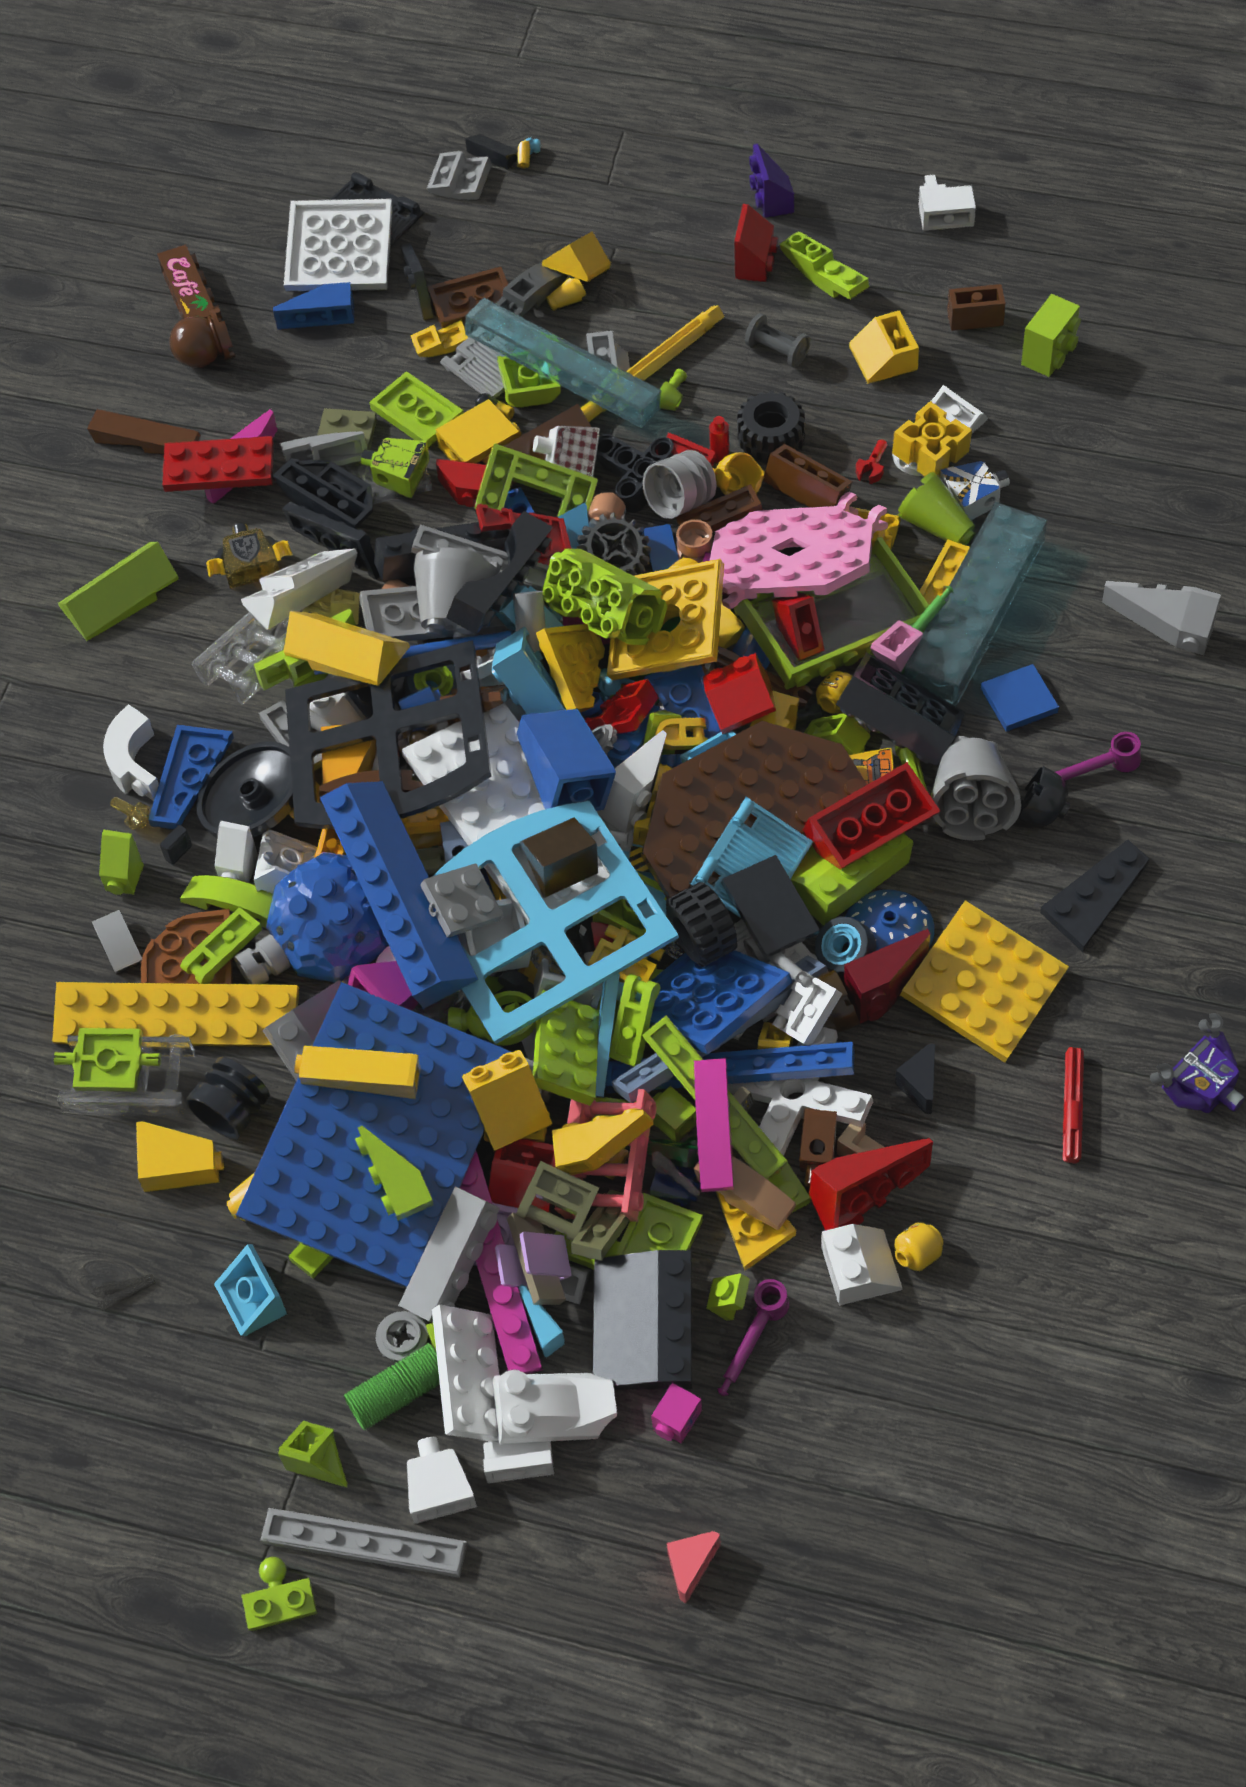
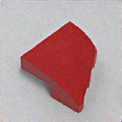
(626, 708)

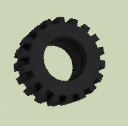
(767, 411)
(702, 924)

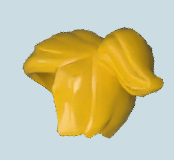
(737, 472)

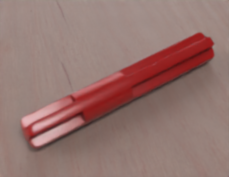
(1073, 1105)

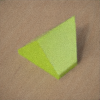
(313, 1453)

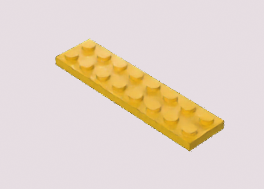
(199, 1011)

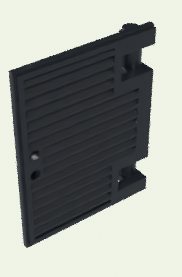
(399, 223)

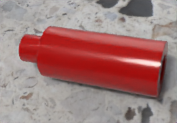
(719, 438)

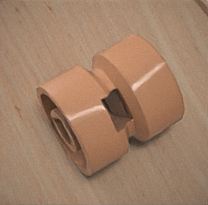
(694, 539)

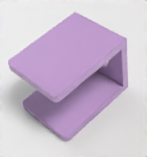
(542, 1256)

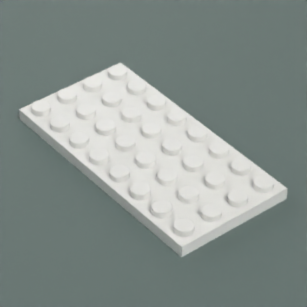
(497, 800)

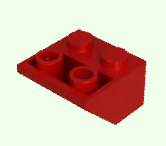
(514, 1169)

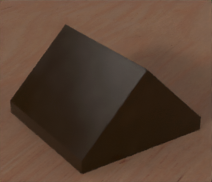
(561, 856)

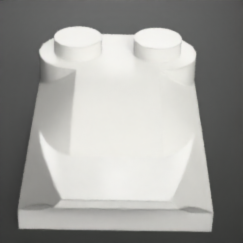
(552, 1406)

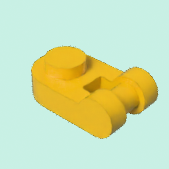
(676, 732)

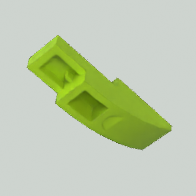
(821, 268)
(282, 667)

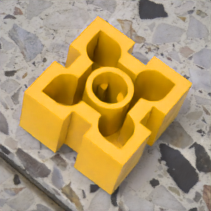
(931, 440)

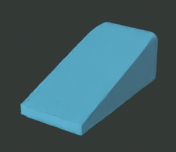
(546, 1329)

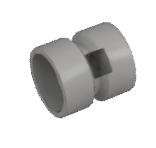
(269, 953)

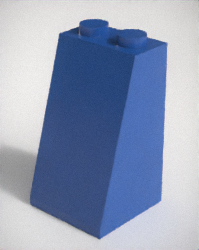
(565, 759)

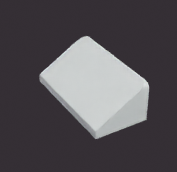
(959, 408)

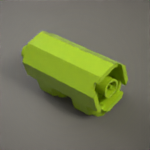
(603, 597)

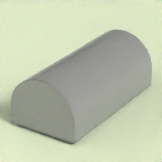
(530, 614)

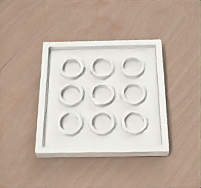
(338, 244)

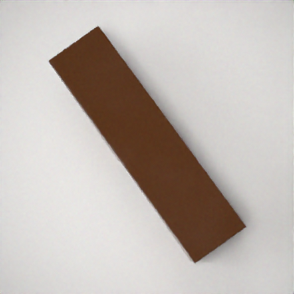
(127, 430)

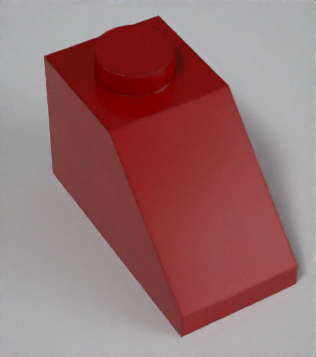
(461, 480)
(799, 624)

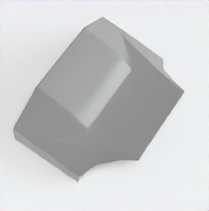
(605, 347)

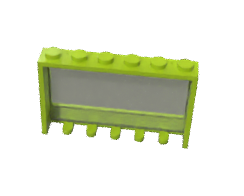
(847, 619)

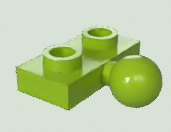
(279, 1601)

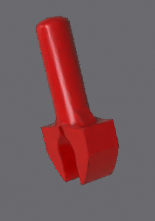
(872, 463)

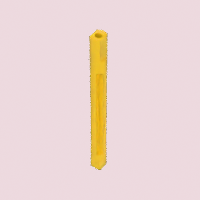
(666, 351)

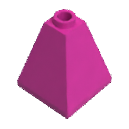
(383, 981)

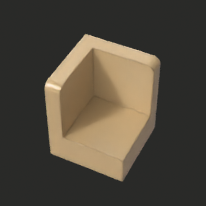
(855, 1141)

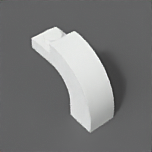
(121, 742)

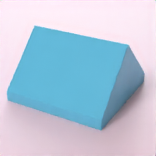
(249, 1293)

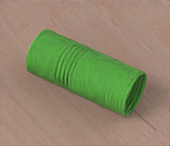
(389, 1392)

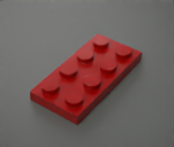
(218, 464)

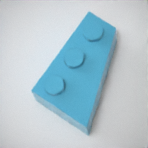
(525, 675)

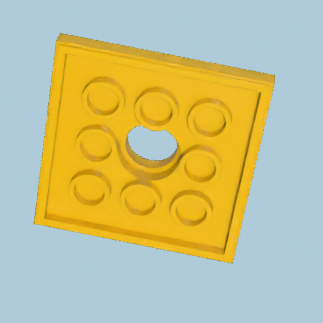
(695, 597)

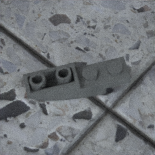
(530, 289)

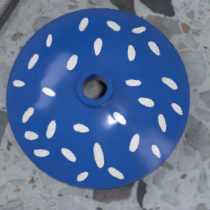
(908, 913)

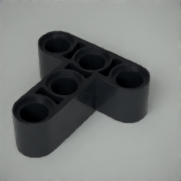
(631, 465)

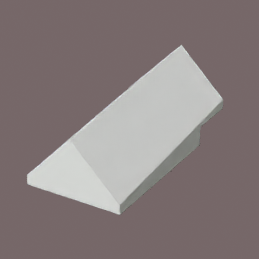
(300, 585)

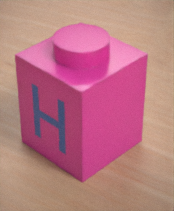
(676, 1414)

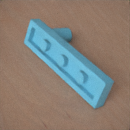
(612, 991)

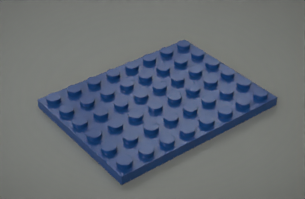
(312, 1171)

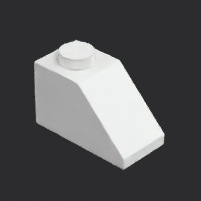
(235, 852)

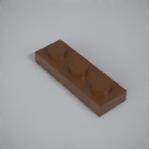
(724, 509)

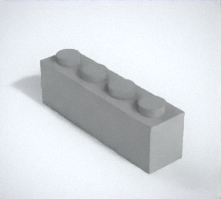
(450, 1254)

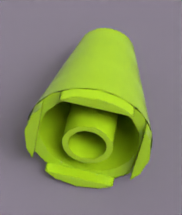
(937, 511)

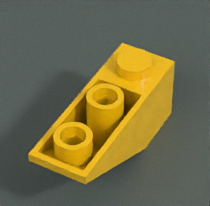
(591, 1144)

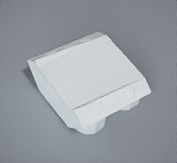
(279, 857)

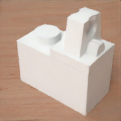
(945, 206)

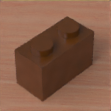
(976, 307)

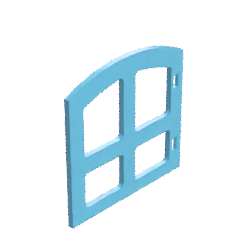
(549, 925)

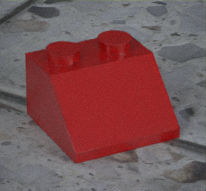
(754, 246)
(739, 693)

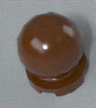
(200, 340)

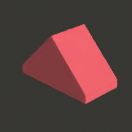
(690, 1560)

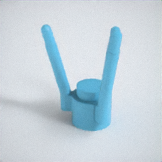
(608, 686)

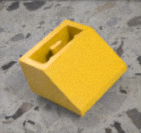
(885, 348)

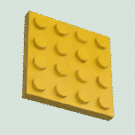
(984, 981)

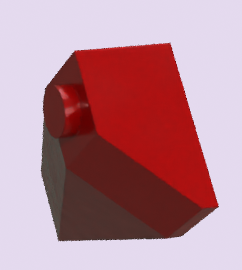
(858, 1181)

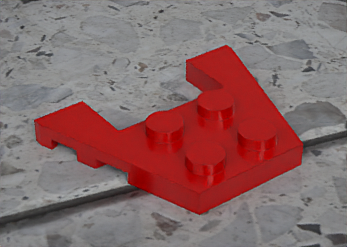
(495, 519)

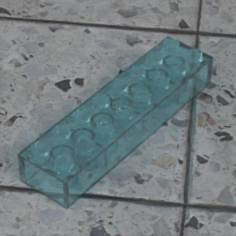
(981, 597)

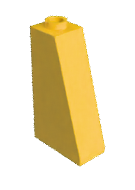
(360, 1070)

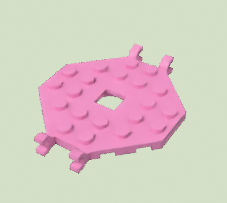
(834, 552)

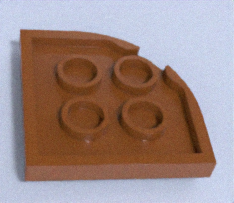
(165, 953)

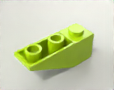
(400, 1179)

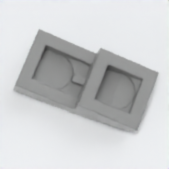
(117, 941)

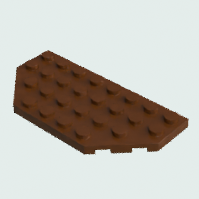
(768, 763)

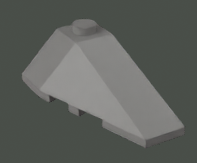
(1177, 616)

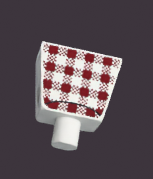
(570, 447)

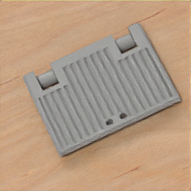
(479, 369)

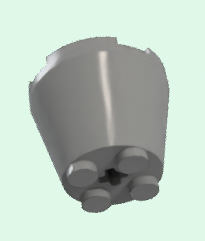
(439, 580)
(974, 790)

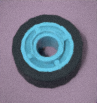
(835, 935)

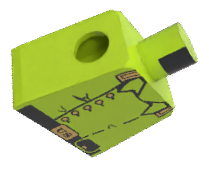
(398, 464)

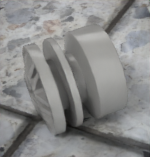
(679, 484)

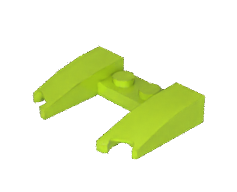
(511, 465)

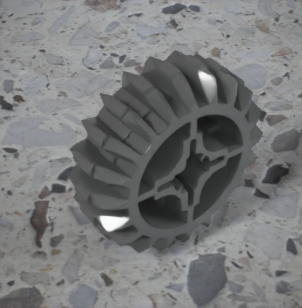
(625, 530)

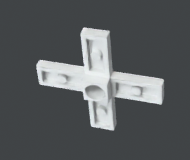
(784, 1114)

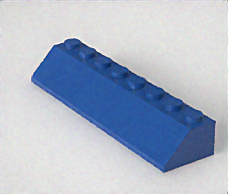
(391, 881)

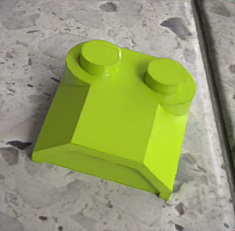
(524, 386)

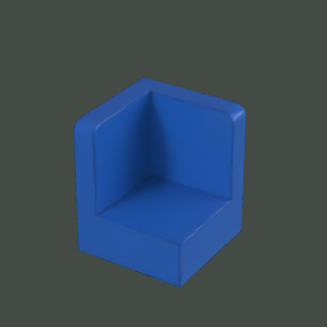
(748, 645)

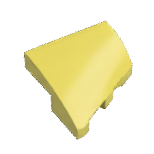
(335, 603)

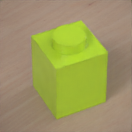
(674, 1114)

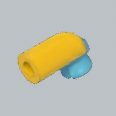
(525, 149)

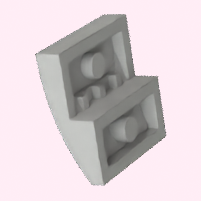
(458, 176)

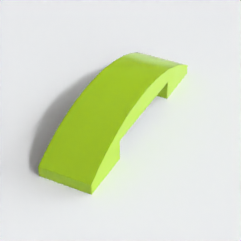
(228, 894)

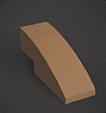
(756, 1195)

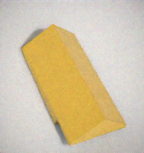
(342, 647)

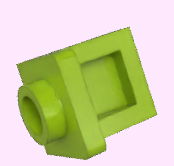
(728, 1295)

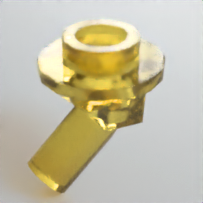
(136, 815)

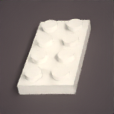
(466, 1371)

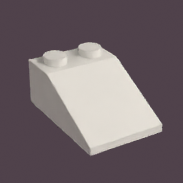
(633, 785)

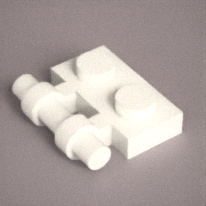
(806, 1010)

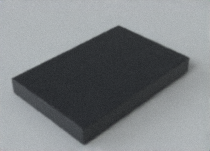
(770, 906)

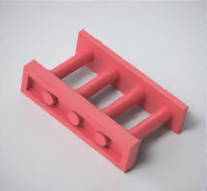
(633, 1198)

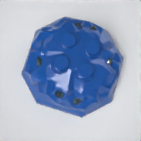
(324, 919)

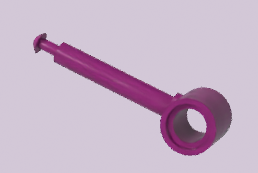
(1121, 761)
(765, 1313)

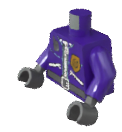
(1204, 1073)

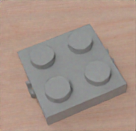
(461, 900)

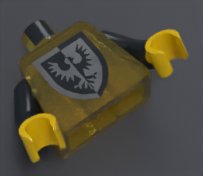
(247, 556)

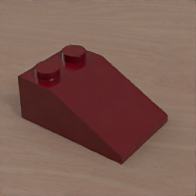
(879, 977)

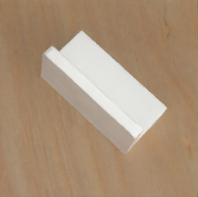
(517, 1460)

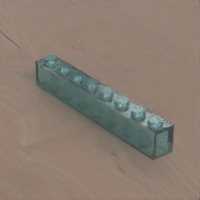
(563, 362)

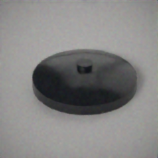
(248, 789)

